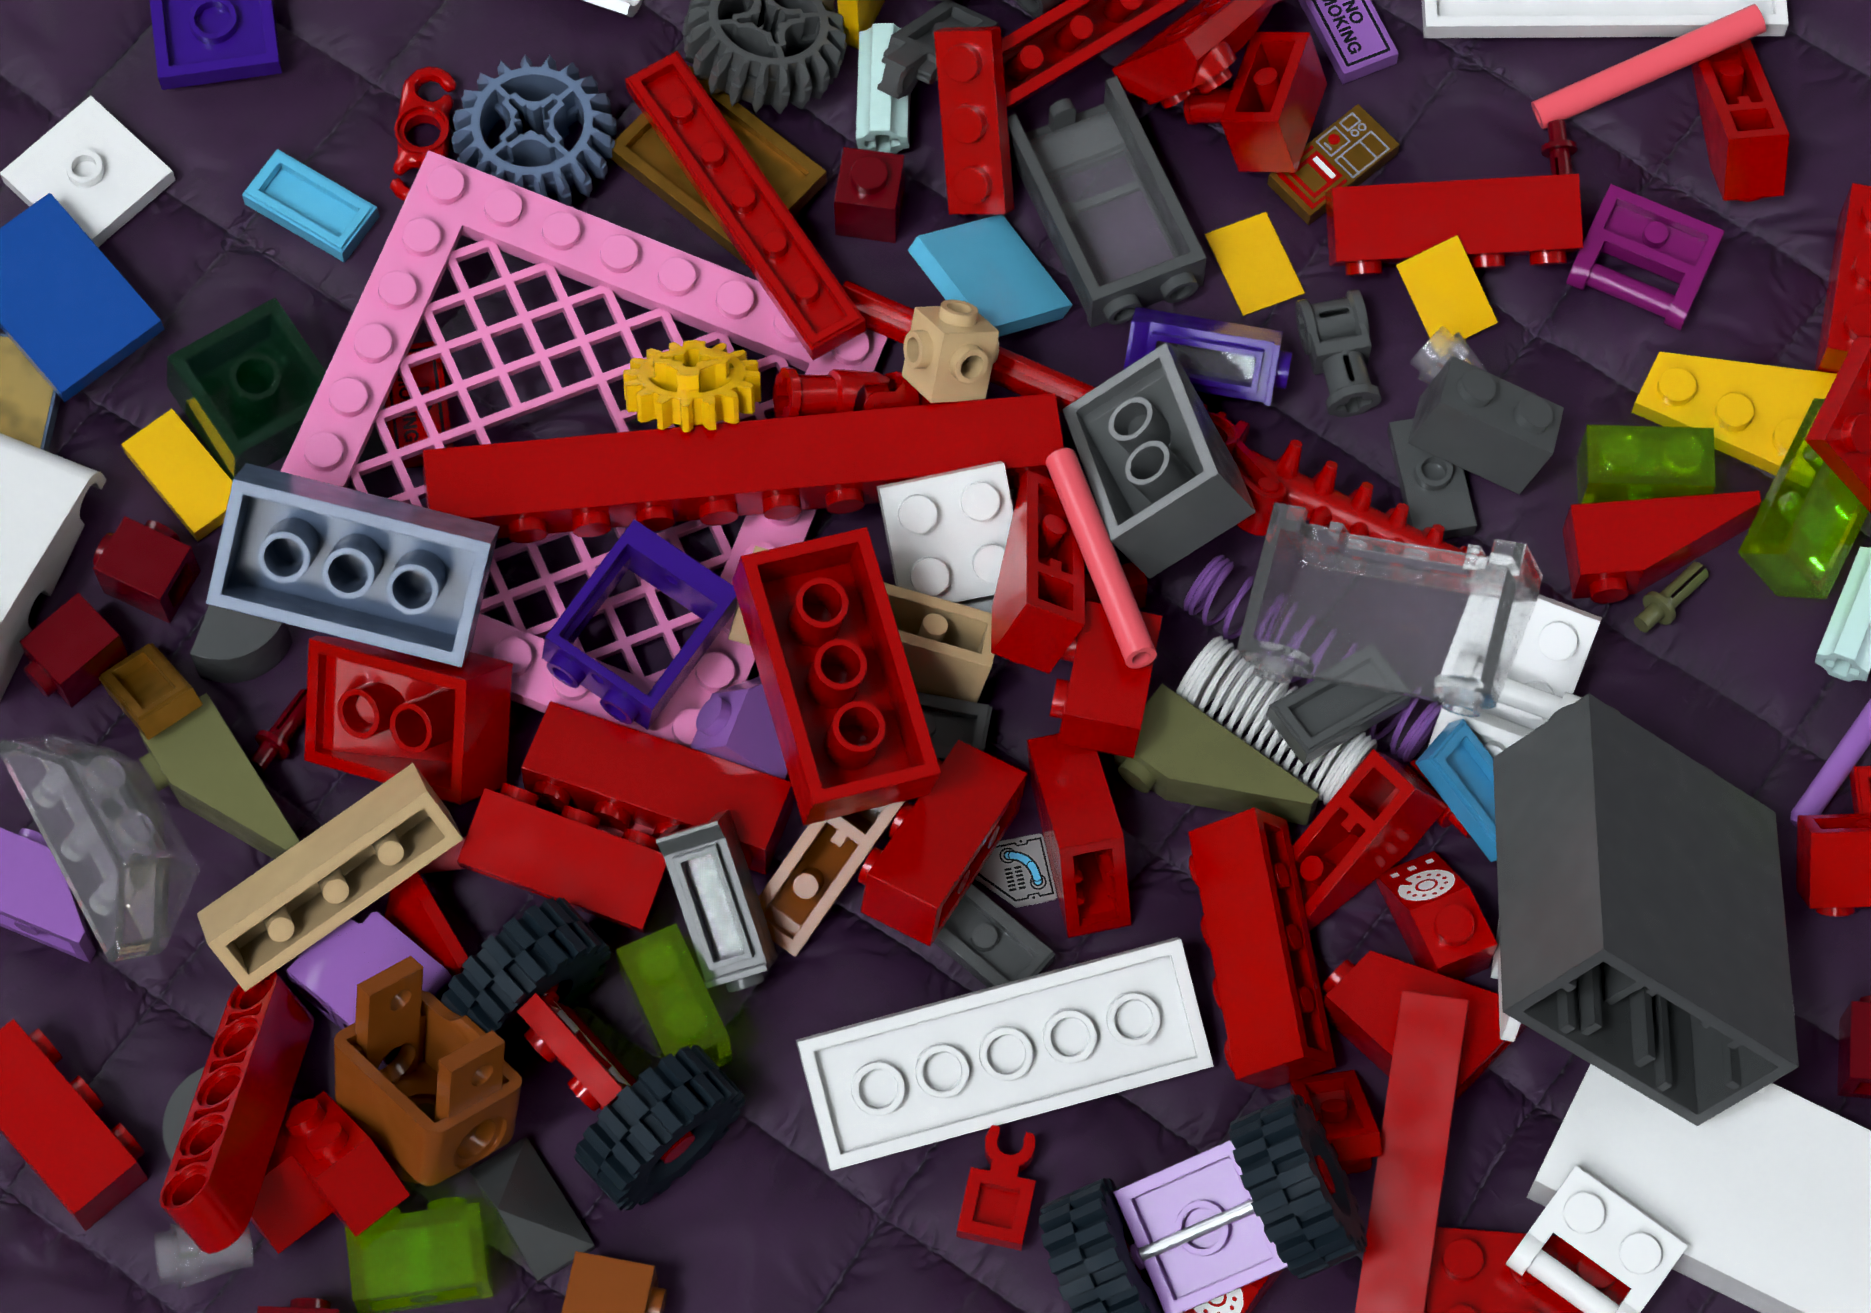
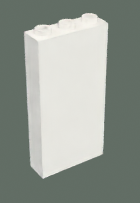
(1759, 1193)

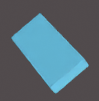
(310, 205)

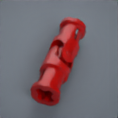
(841, 392)

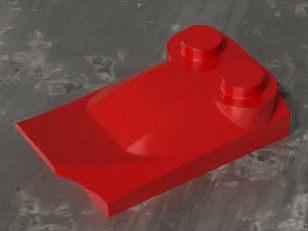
(1192, 51)

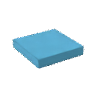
(993, 271)

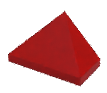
(420, 919)

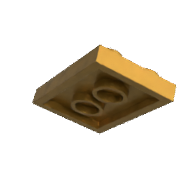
(785, 167)

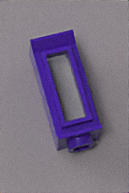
(1214, 353)

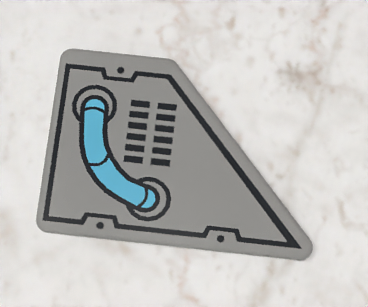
(1020, 871)

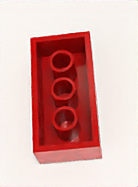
(835, 676)

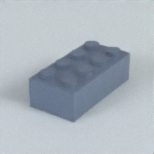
(352, 564)

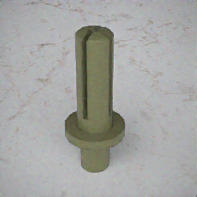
(1661, 606)

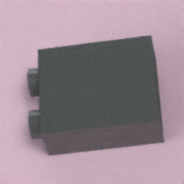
(1642, 912)

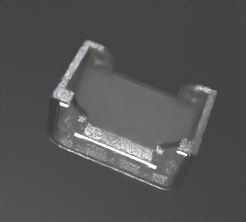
(1388, 613)

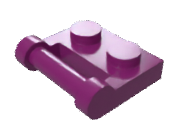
(1650, 239)

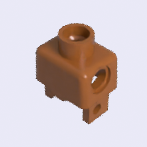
(444, 1093)

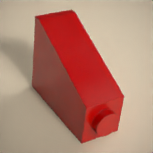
(1080, 836)
(1365, 1008)

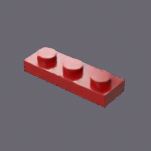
(974, 120)

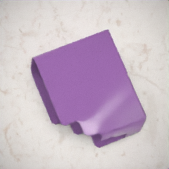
(351, 954)

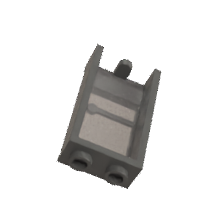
(1108, 207)

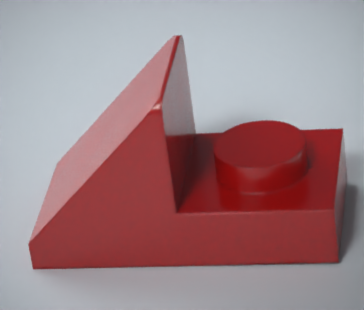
(1344, 1115)

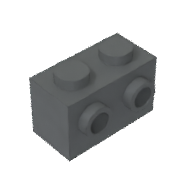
(1486, 425)

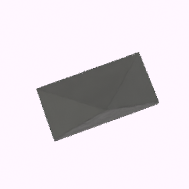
(532, 1209)

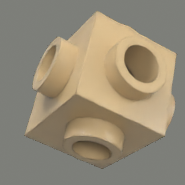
(950, 352)

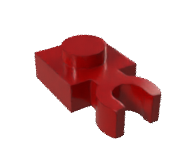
(998, 1200)

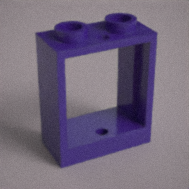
(672, 574)

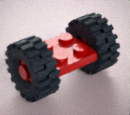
(648, 1127)

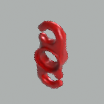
(415, 111)

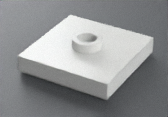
(91, 170)

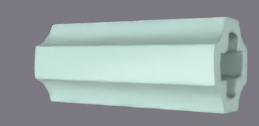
(880, 118)
(1847, 641)

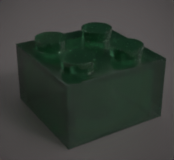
(247, 386)

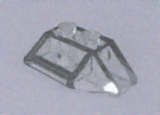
(106, 838)

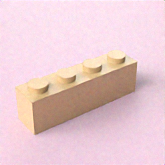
(941, 640)
(328, 877)

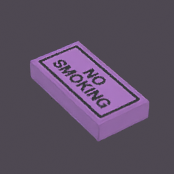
(1351, 36)

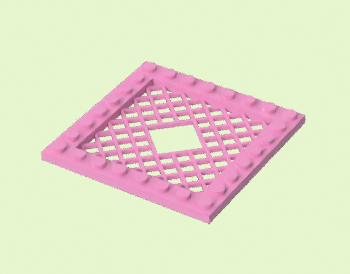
(501, 216)

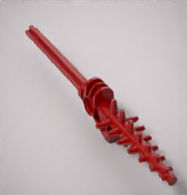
(1264, 478)

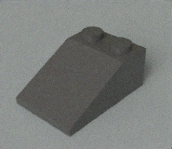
(1156, 463)

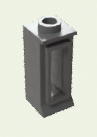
(719, 902)

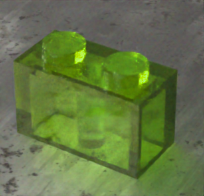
(1644, 463)
(672, 996)
(421, 1258)

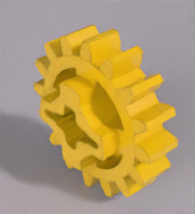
(692, 385)

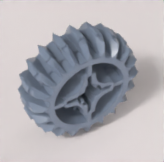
(540, 105)

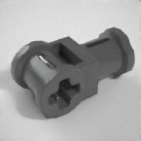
(1340, 347)

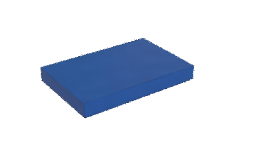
(67, 300)

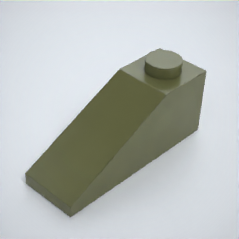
(1205, 765)
(216, 779)

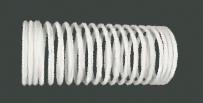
(1200, 688)

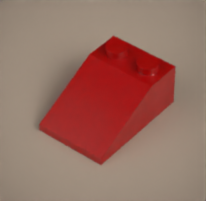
(388, 709)

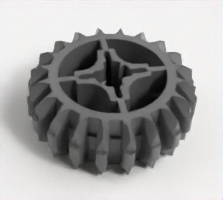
(765, 49)

